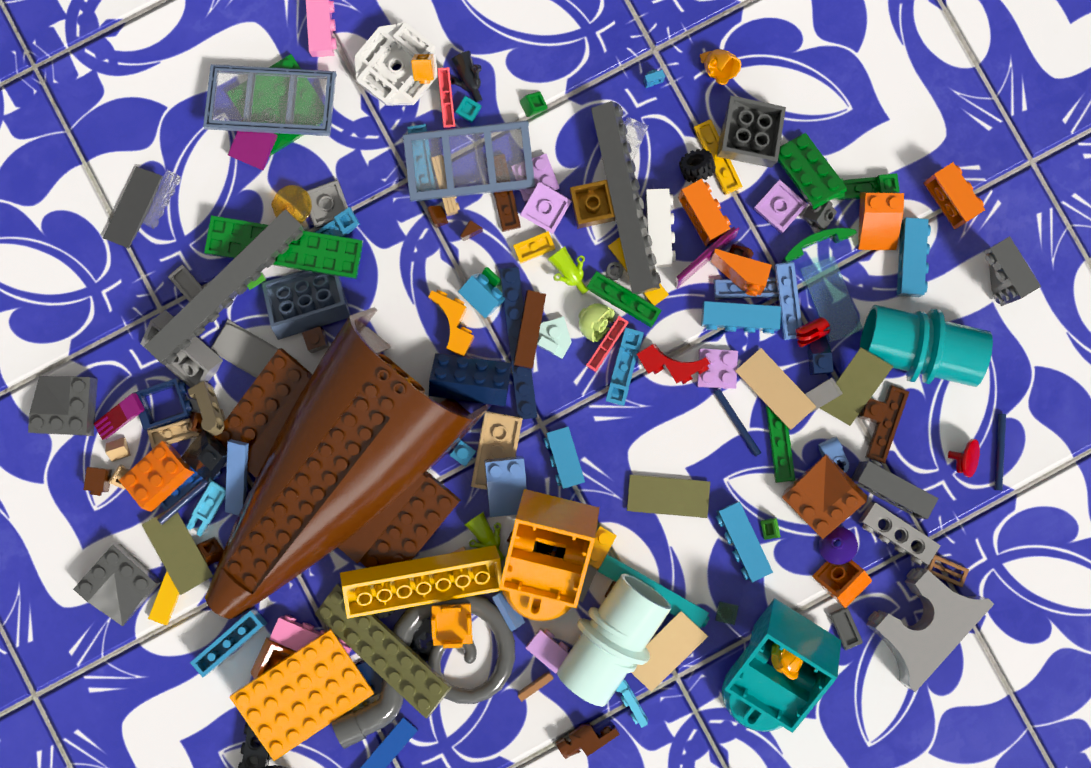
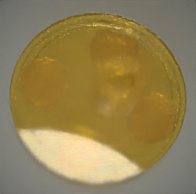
(294, 200)

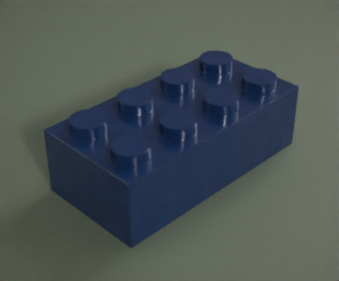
(469, 379)

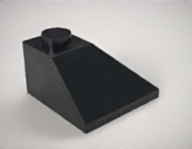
(206, 455)

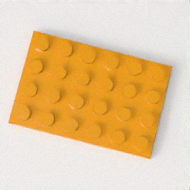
(302, 694)

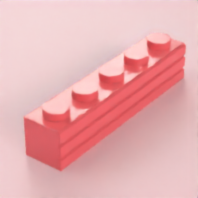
(446, 98)
(607, 344)

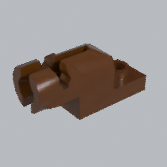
(586, 739)

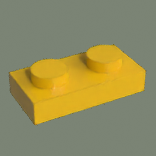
(534, 247)
(601, 546)

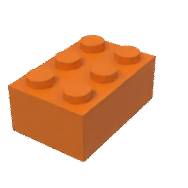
(954, 195)
(704, 212)
(156, 476)

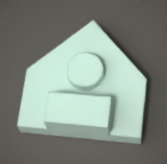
(554, 337)

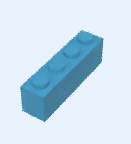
(912, 257)
(740, 316)
(744, 542)
(228, 642)

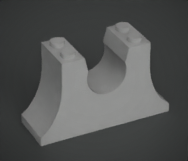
(942, 627)

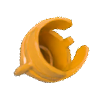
(721, 65)
(785, 662)

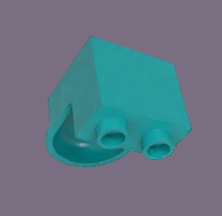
(768, 699)

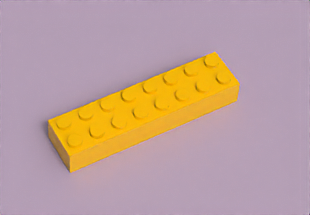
(421, 581)

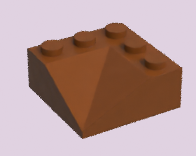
(824, 496)

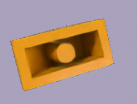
(423, 68)

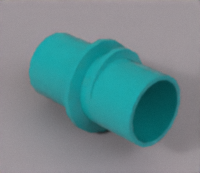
(927, 345)

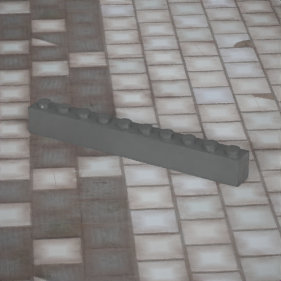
(625, 198)
(224, 288)

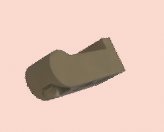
(209, 407)

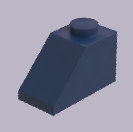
(820, 357)

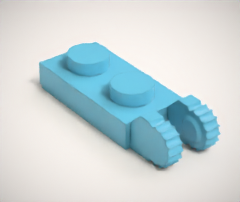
(207, 507)
(630, 700)

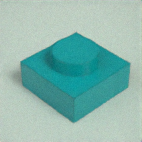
(468, 109)

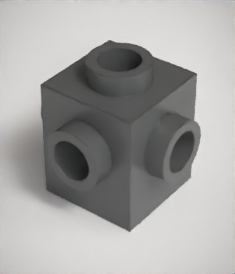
(821, 216)

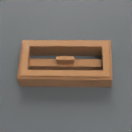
(962, 577)
(535, 685)

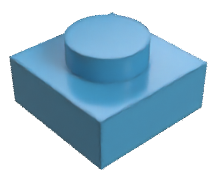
(653, 78)
(463, 453)

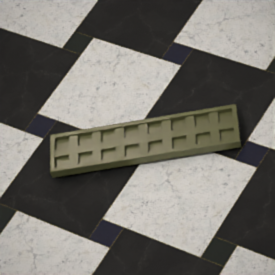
(385, 654)

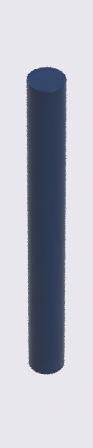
(737, 422)
(1000, 452)
(184, 500)

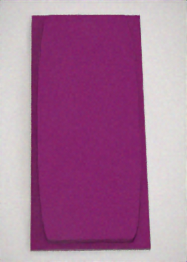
(706, 256)

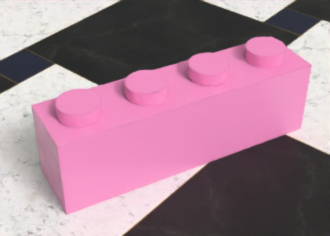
(321, 27)
(296, 635)

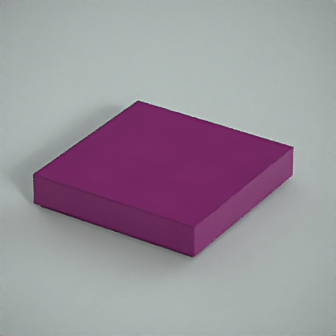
(253, 148)

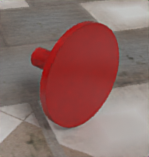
(967, 461)

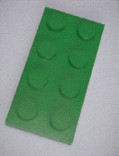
(810, 171)

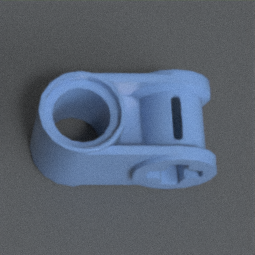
(835, 451)

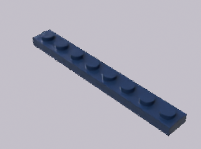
(513, 310)

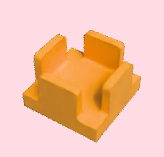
(451, 625)

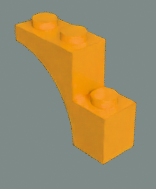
(459, 339)

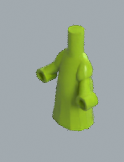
(572, 274)
(482, 531)

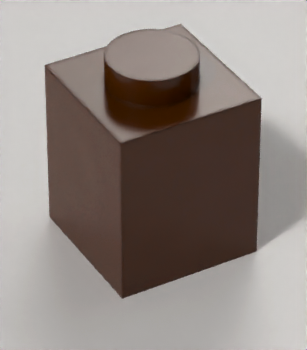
(315, 339)
(873, 411)
(97, 480)

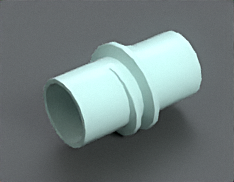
(613, 640)

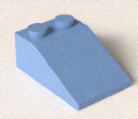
(505, 484)

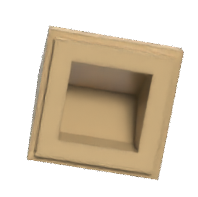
(117, 449)
(118, 474)

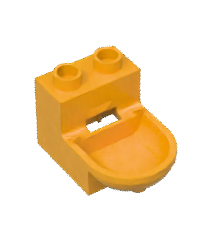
(542, 584)

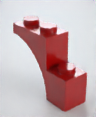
(654, 359)

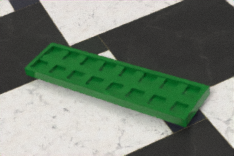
(310, 252)

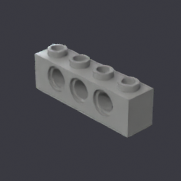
(926, 547)

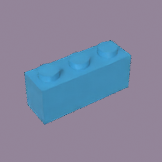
(564, 458)

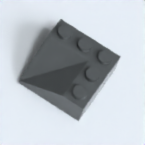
(751, 132)
(1009, 273)
(64, 406)
(118, 584)

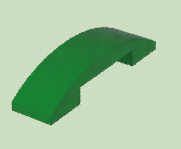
(881, 184)
(838, 235)

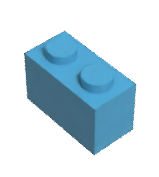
(482, 294)

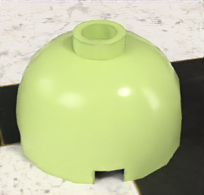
(594, 321)

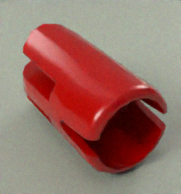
(812, 331)

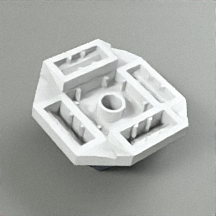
(381, 52)

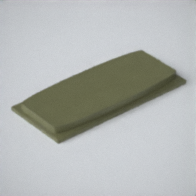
(858, 385)
(668, 496)
(178, 552)

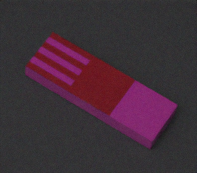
(119, 416)

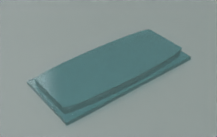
(831, 298)

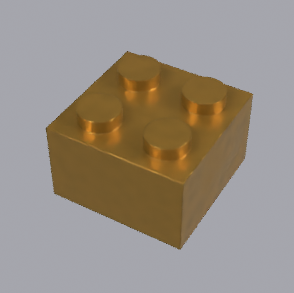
(592, 204)

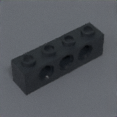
(249, 749)

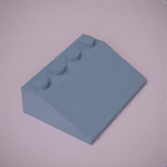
(304, 302)

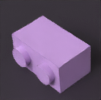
(547, 649)

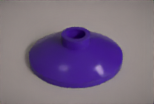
(838, 554)

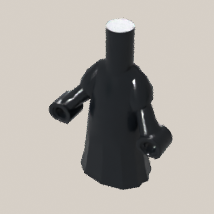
(468, 74)

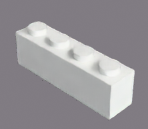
(659, 225)

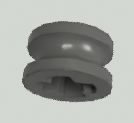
(608, 271)

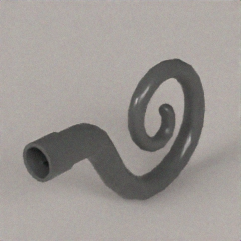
(358, 724)

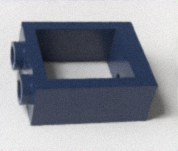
(146, 416)

